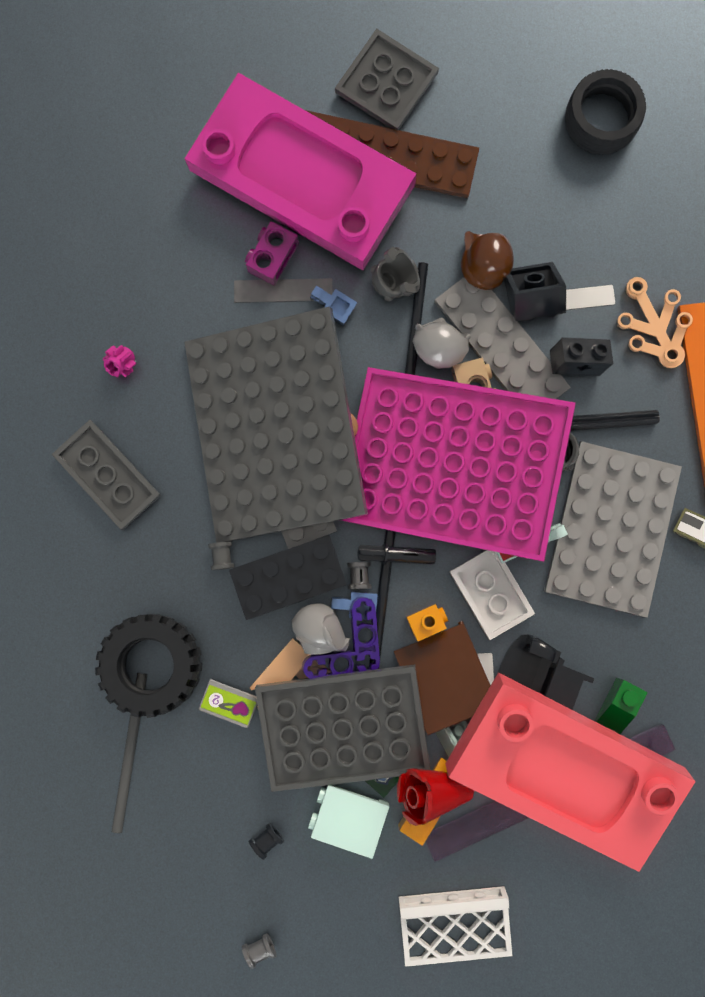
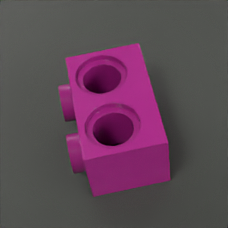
(277, 255)

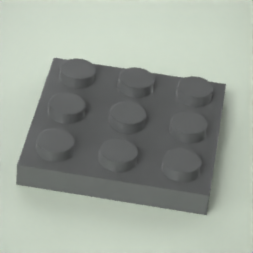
(386, 80)

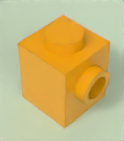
(427, 622)

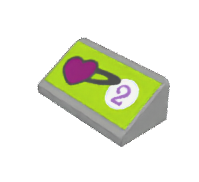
(228, 703)

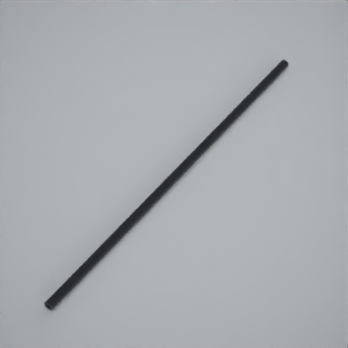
(390, 535)

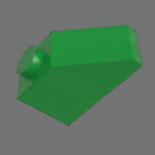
(620, 705)

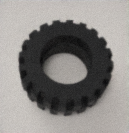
(114, 671)

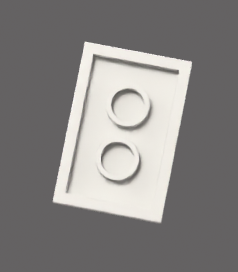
(492, 593)

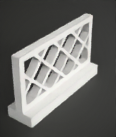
(456, 904)

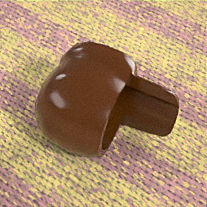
(486, 259)

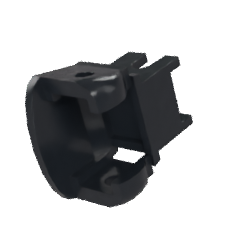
(542, 670)

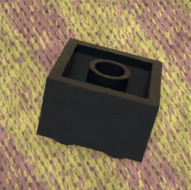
(535, 291)

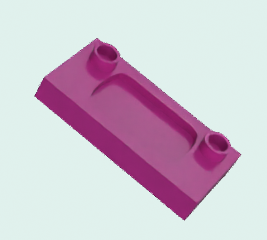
(300, 171)

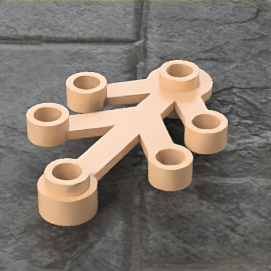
(656, 326)

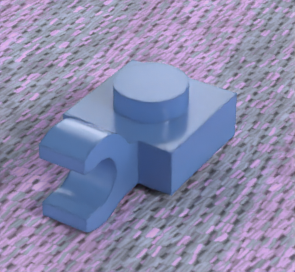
(339, 302)
(345, 603)

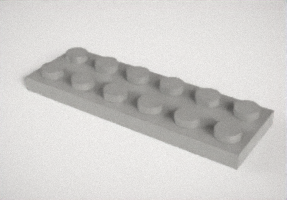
(500, 341)

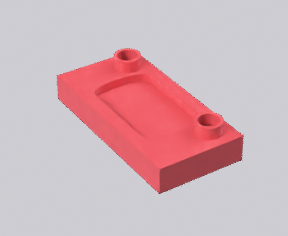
(568, 772)

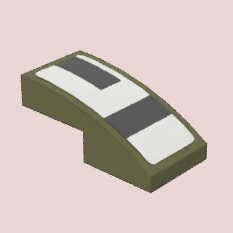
(691, 526)

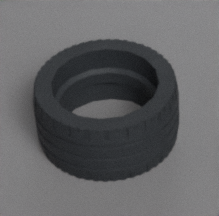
(613, 84)

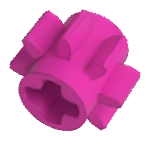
(119, 361)

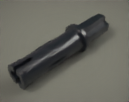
(396, 554)

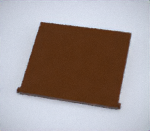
(447, 677)

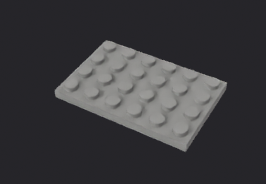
(615, 529)

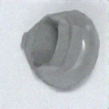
(440, 344)
(319, 630)

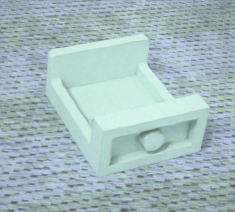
(349, 820)

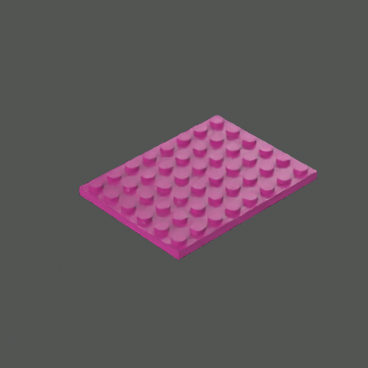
(461, 461)

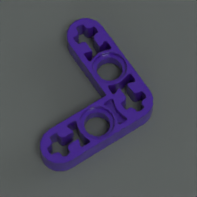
(359, 650)

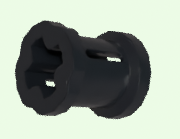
(266, 841)

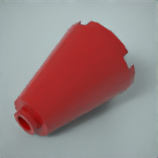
(429, 795)

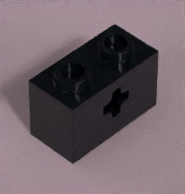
(581, 356)

